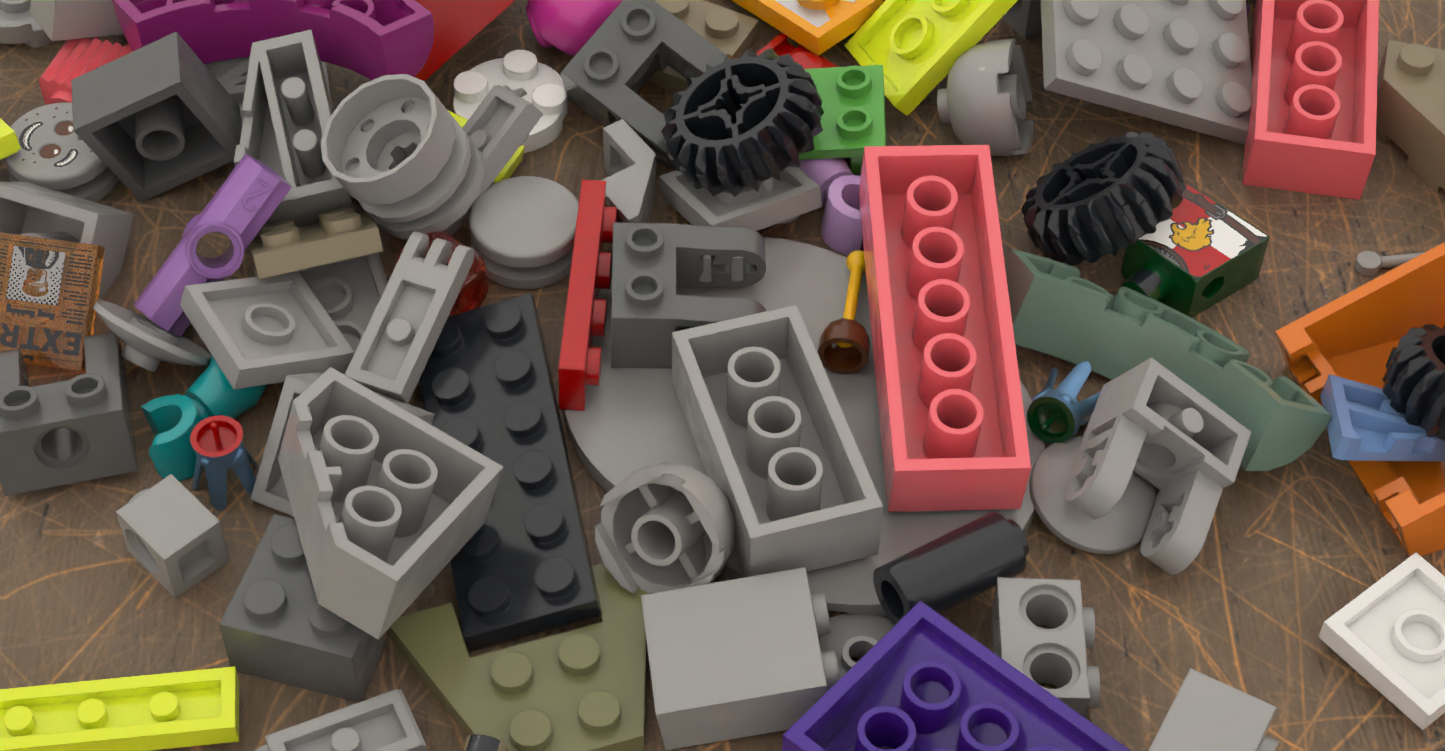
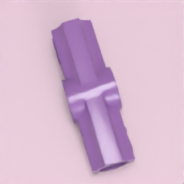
(235, 210)

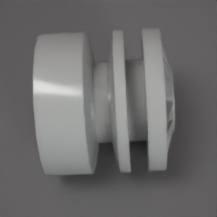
(402, 156)

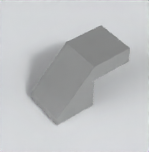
(631, 173)

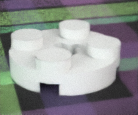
(524, 77)

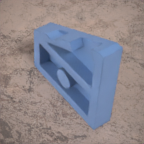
(1370, 429)

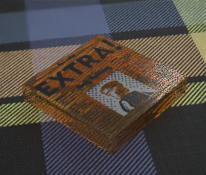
(48, 298)

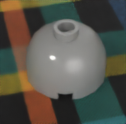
(989, 98)
(665, 529)

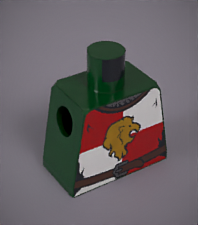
(1195, 256)

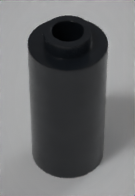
(952, 567)

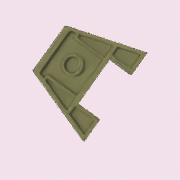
(543, 694)

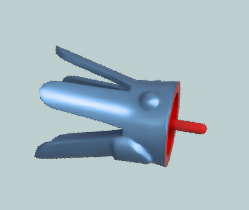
(219, 448)

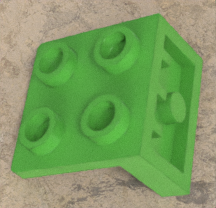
(852, 112)

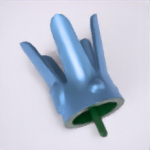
(1056, 412)

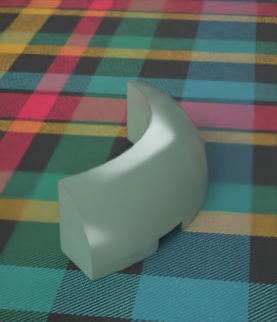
(1115, 333)

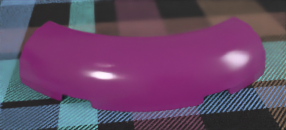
(354, 34)

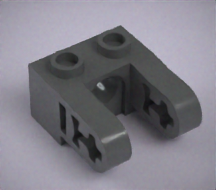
(624, 56)
(663, 256)
(66, 427)

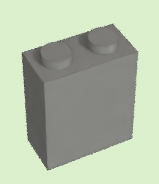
(736, 656)

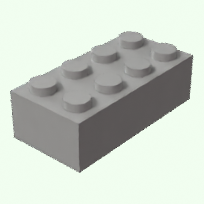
(776, 442)

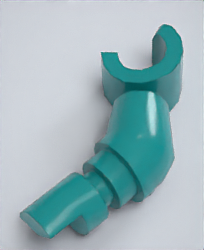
(176, 416)

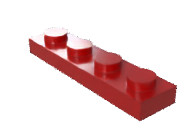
(584, 310)

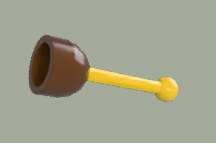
(844, 342)

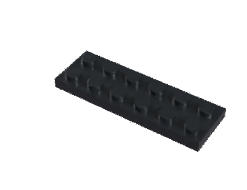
(498, 396)

